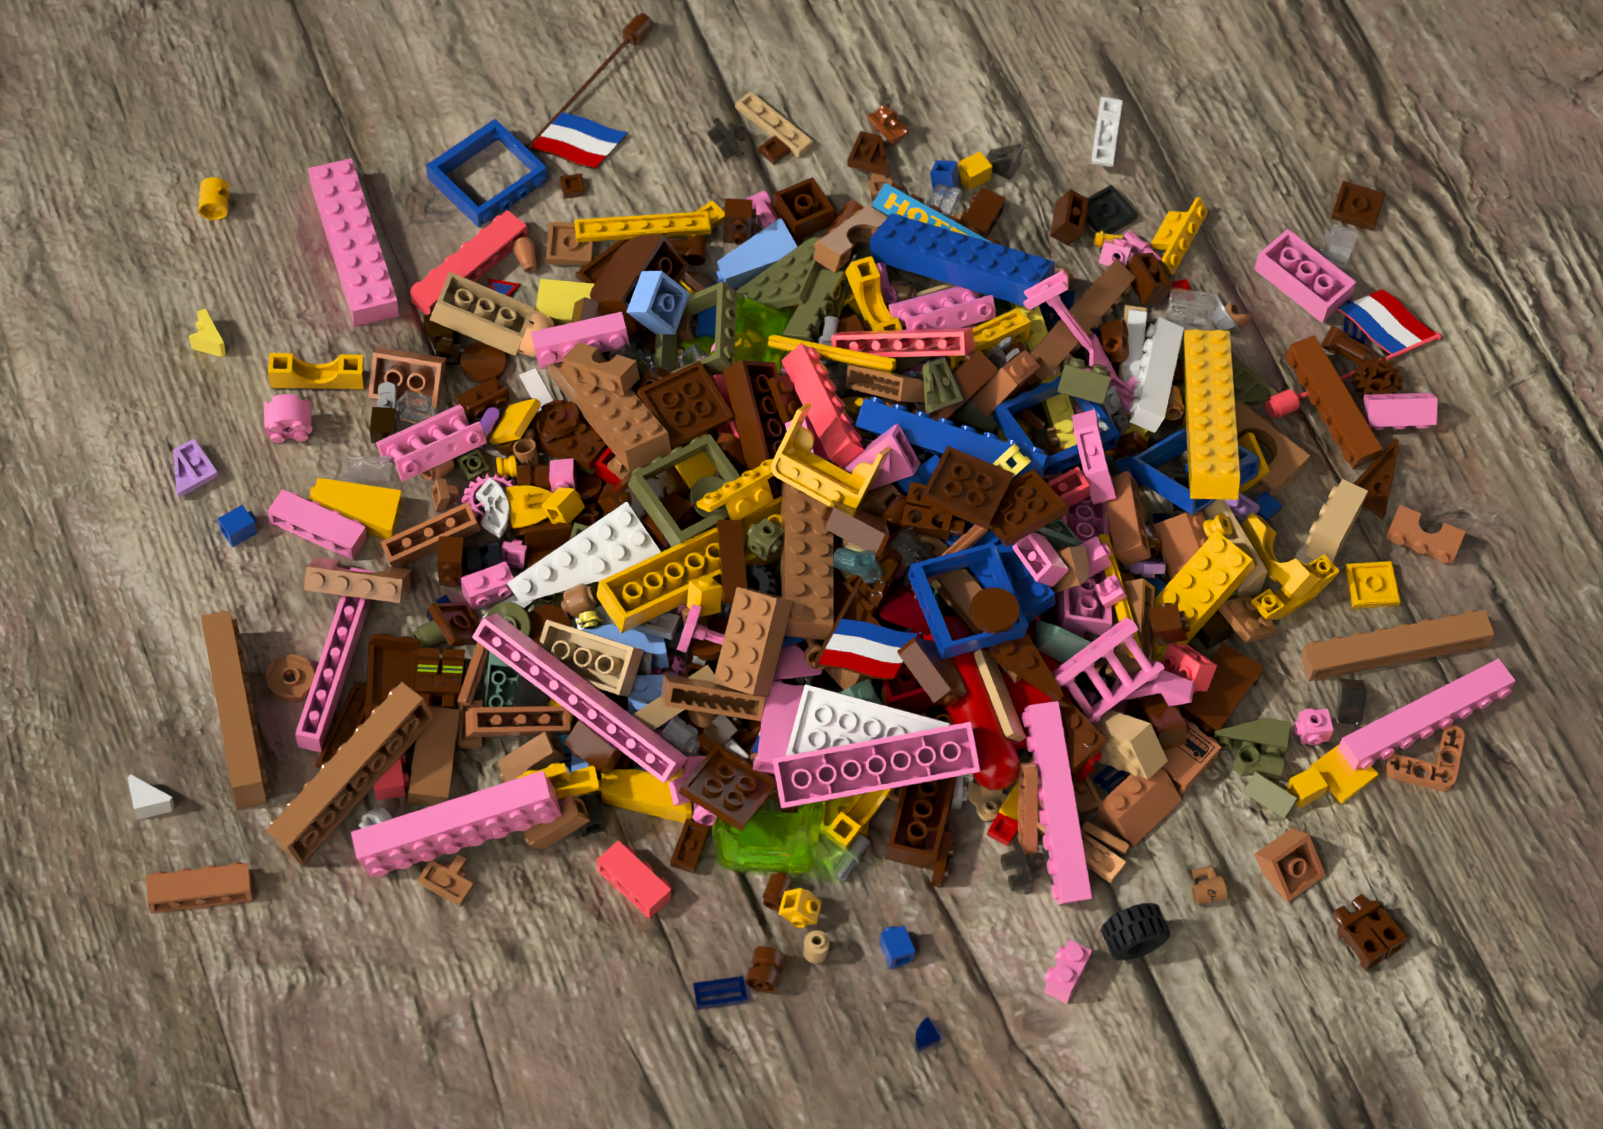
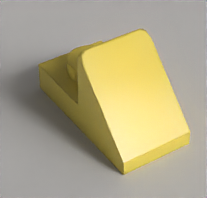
(207, 338)

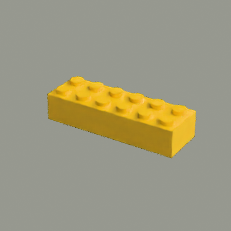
(1204, 584)

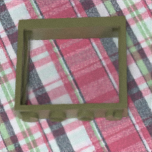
(725, 333)
(655, 507)

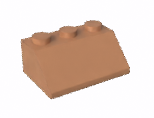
(408, 372)
(1180, 539)
(1138, 806)

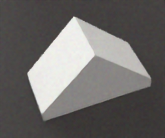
(148, 800)

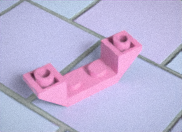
(1093, 457)
(1173, 688)

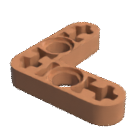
(1440, 768)

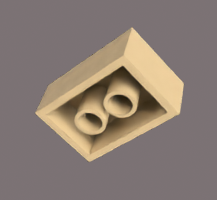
(1335, 520)
(1130, 744)

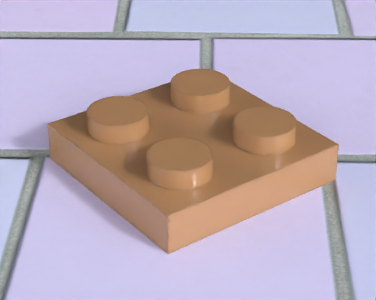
(563, 247)
(1247, 620)

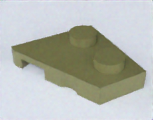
(939, 386)
(1251, 388)

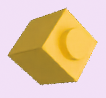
(974, 170)
(563, 505)
(706, 594)
(1308, 786)

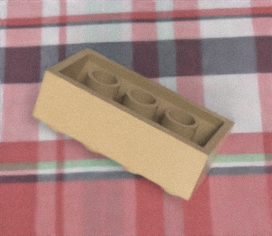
(1254, 582)

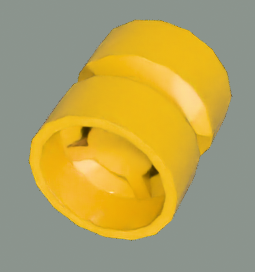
(213, 198)

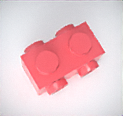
(1189, 664)

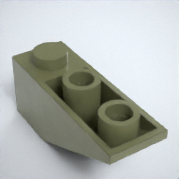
(1265, 734)

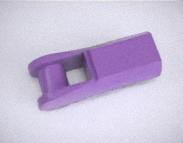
(489, 422)

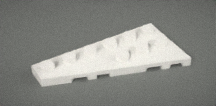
(590, 556)
(835, 720)

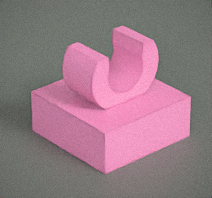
(514, 554)
(1110, 591)

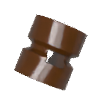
(533, 477)
(767, 965)

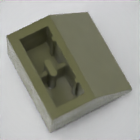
(1084, 380)

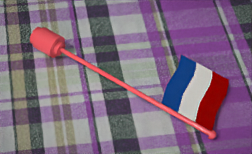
(1385, 323)

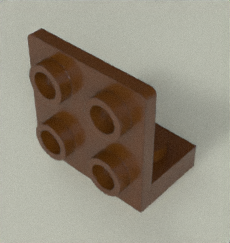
(545, 539)

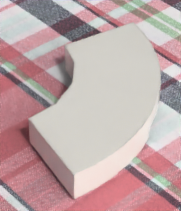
(495, 506)

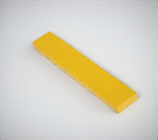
(632, 226)

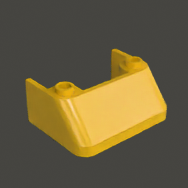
(817, 476)

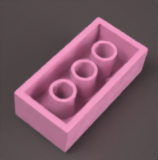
(1305, 275)

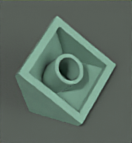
(1057, 641)

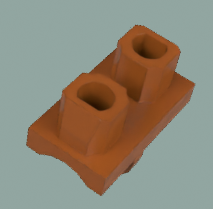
(888, 124)

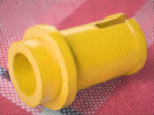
(1100, 237)

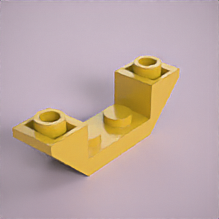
(1278, 605)

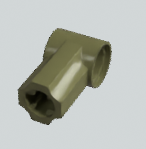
(1266, 764)

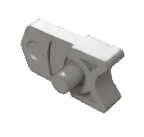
(387, 395)

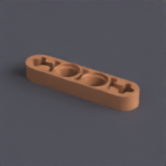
(1028, 808)

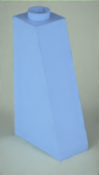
(755, 255)
(637, 639)

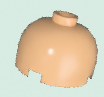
(537, 322)

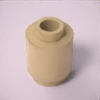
(816, 946)

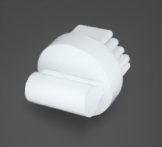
(374, 817)

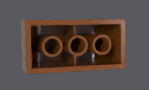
(623, 271)

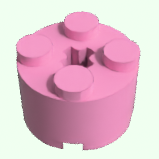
(287, 418)

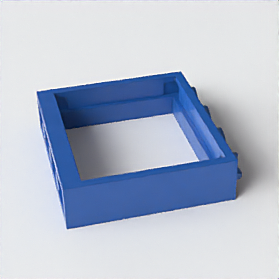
(470, 147)
(1067, 457)
(1145, 472)
(984, 553)

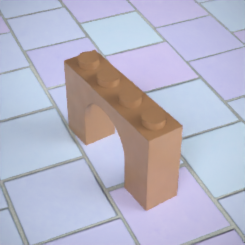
(1288, 458)
(327, 577)
(538, 755)

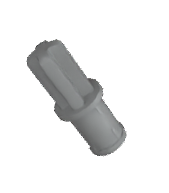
(851, 858)

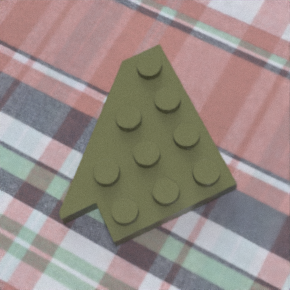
(786, 280)

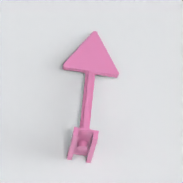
(1048, 291)
(790, 661)

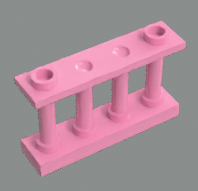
(944, 309)
(432, 442)
(1104, 647)

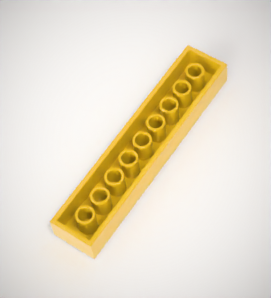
(1210, 415)
(663, 579)

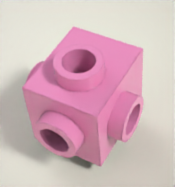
(1117, 246)
(1313, 726)

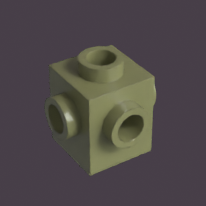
(764, 539)

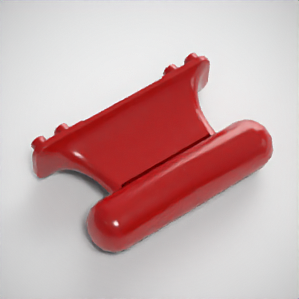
(995, 752)

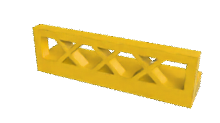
(994, 331)

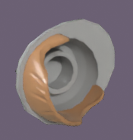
(1227, 318)

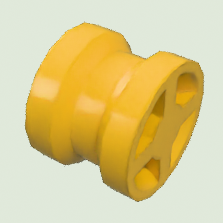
(507, 467)
(1220, 523)

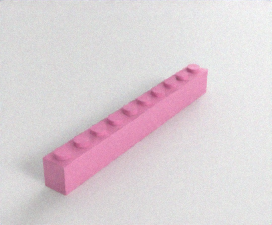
(579, 697)

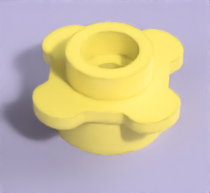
(589, 619)

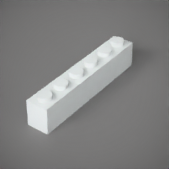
(1156, 374)

